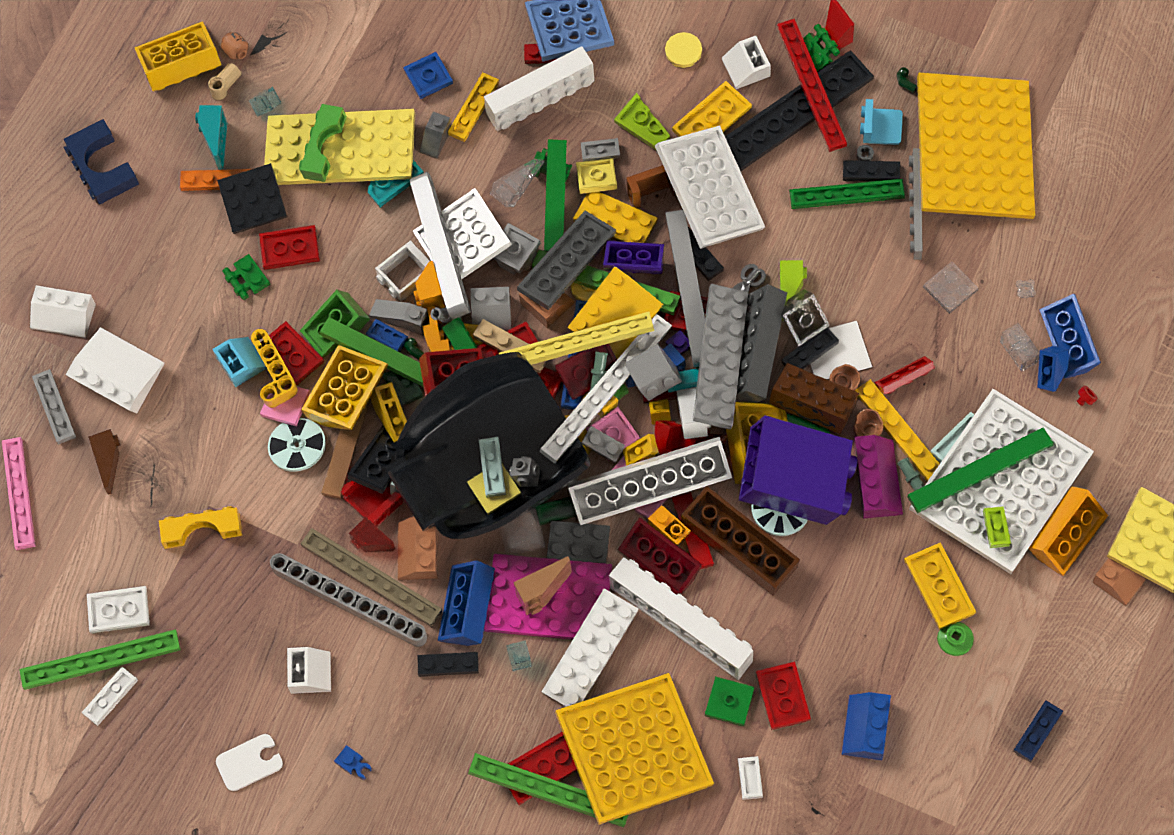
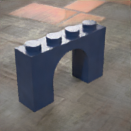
(102, 184)

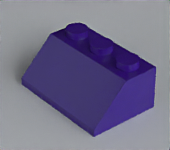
(634, 257)

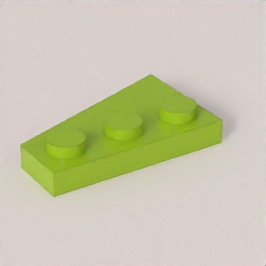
(641, 123)

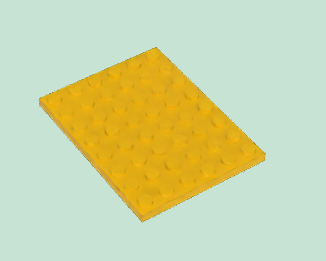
(975, 146)

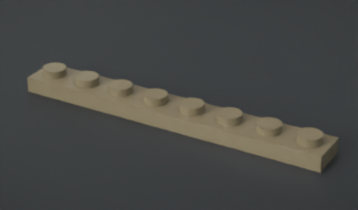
(371, 577)

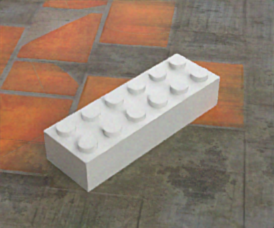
(539, 89)

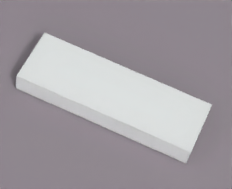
(109, 696)

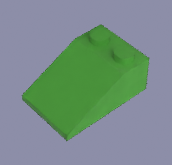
(339, 307)

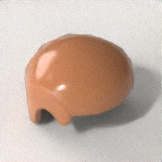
(846, 376)
(868, 423)

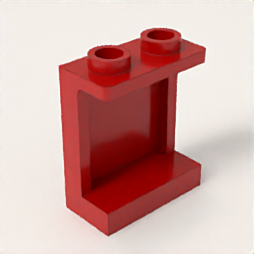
(371, 503)

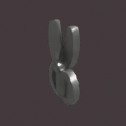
(748, 281)

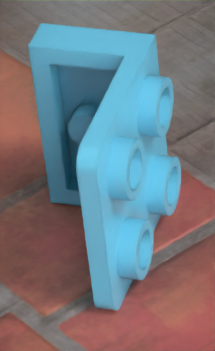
(881, 125)

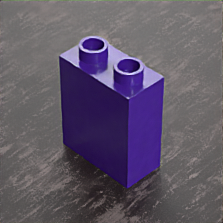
(797, 470)

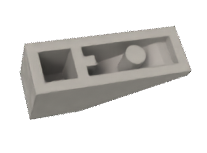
(400, 314)

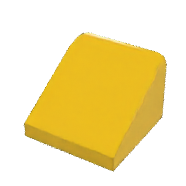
(659, 411)

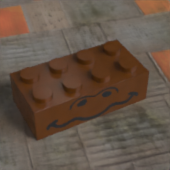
(813, 398)

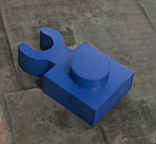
(350, 761)

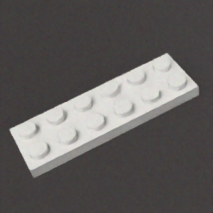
(590, 649)

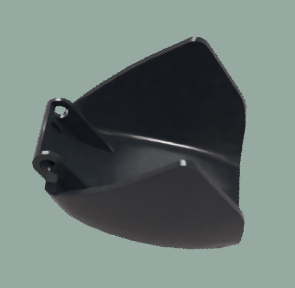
(442, 449)

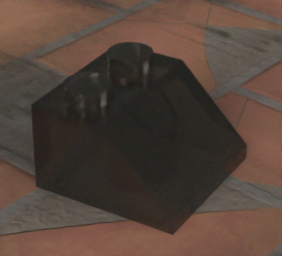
(804, 316)

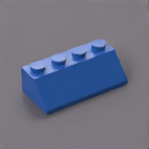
(466, 603)

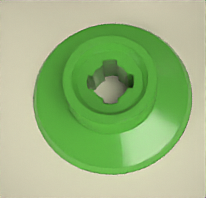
(952, 646)

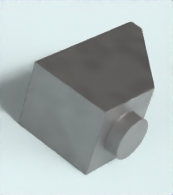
(435, 135)

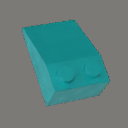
(214, 130)

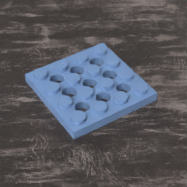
(562, 32)

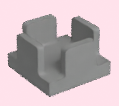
(520, 253)

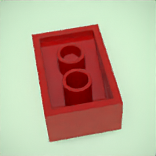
(441, 364)

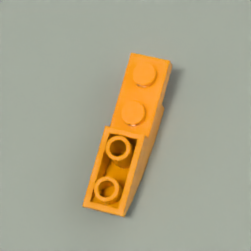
(434, 336)

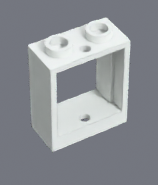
(393, 261)

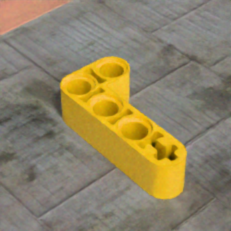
(272, 364)

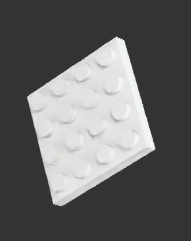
(472, 233)

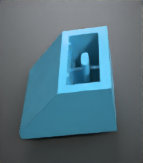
(239, 359)

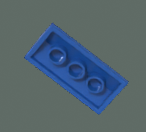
(1069, 331)

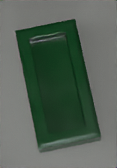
(555, 511)

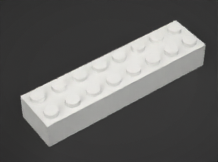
(649, 480)
(681, 618)

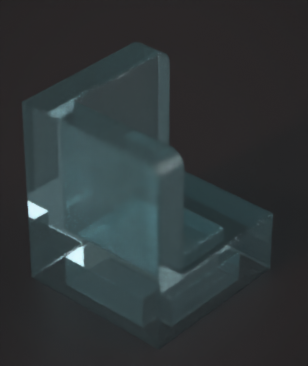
(264, 101)
(519, 655)

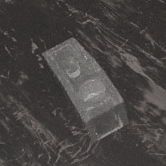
(512, 185)

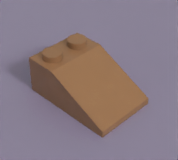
(539, 587)

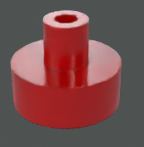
(1086, 396)

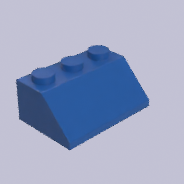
(866, 725)

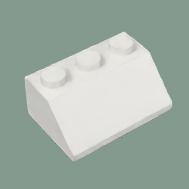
(61, 311)

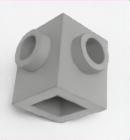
(525, 471)

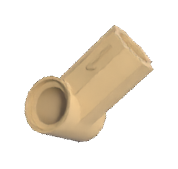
(224, 80)

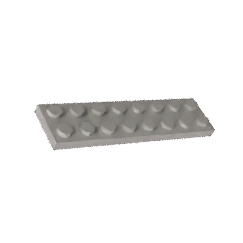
(720, 356)

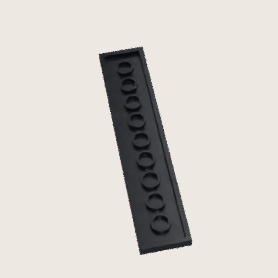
(793, 111)

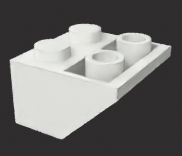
(747, 63)
(308, 670)

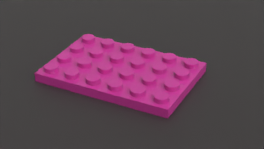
(563, 612)

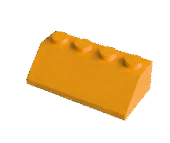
(1068, 530)

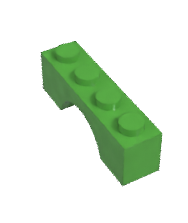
(328, 122)

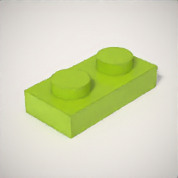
(996, 527)

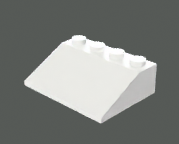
(116, 369)

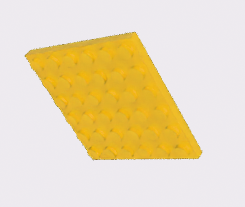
(634, 748)

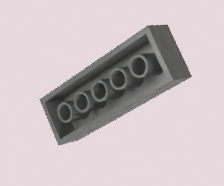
(759, 342)

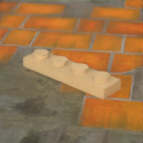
(501, 340)

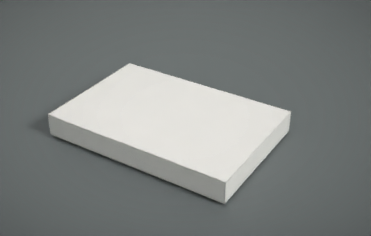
(118, 609)

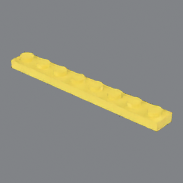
(586, 338)

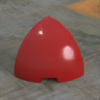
(670, 437)

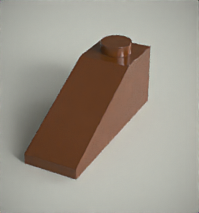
(106, 455)

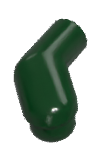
(903, 80)
(414, 351)

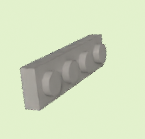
(54, 406)

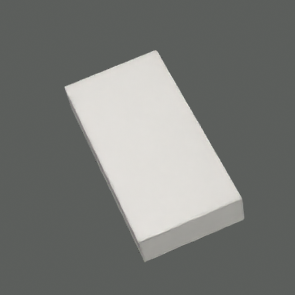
(750, 778)

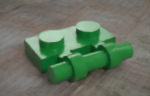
(818, 54)
(250, 273)

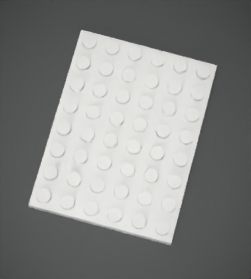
(1025, 490)

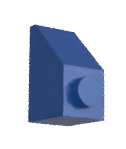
(1052, 367)

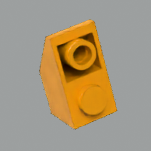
(668, 525)

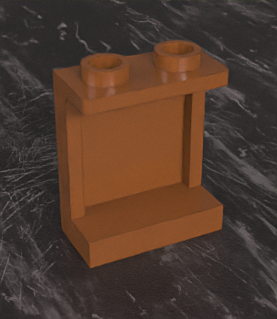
(647, 183)

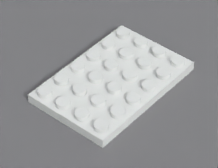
(709, 186)

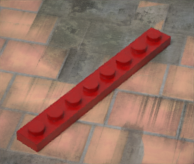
(811, 85)

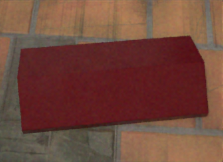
(660, 556)

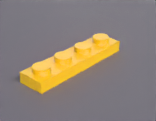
(472, 107)

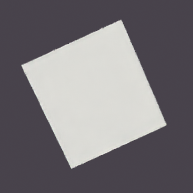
(849, 351)

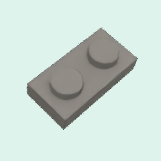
(600, 149)
(602, 444)

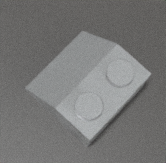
(492, 305)
(653, 372)

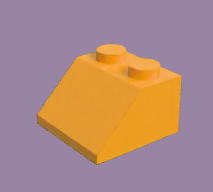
(428, 289)

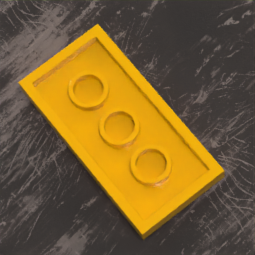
(720, 109)
(629, 222)
(940, 586)

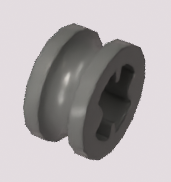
(863, 148)

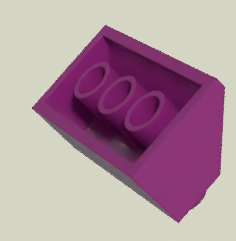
(877, 476)

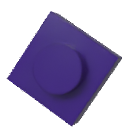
(680, 342)

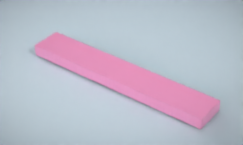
(18, 493)

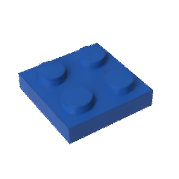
(428, 75)

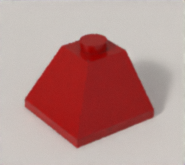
(839, 25)

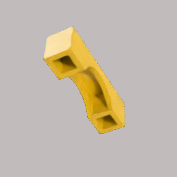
(177, 529)

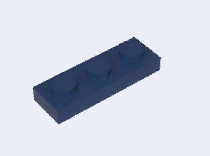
(1038, 731)

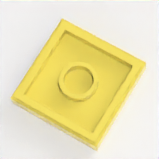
(596, 175)
(492, 504)

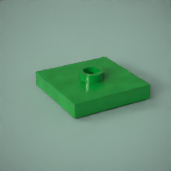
(729, 701)

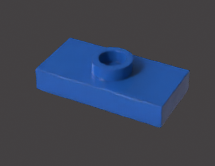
(387, 335)

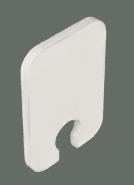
(244, 765)

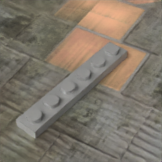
(915, 211)

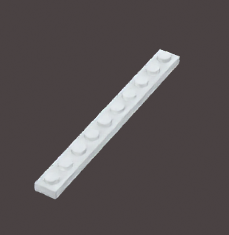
(601, 393)

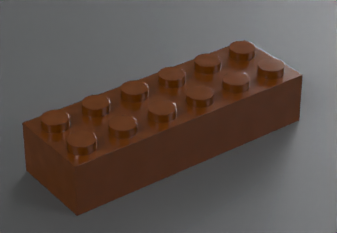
(740, 540)

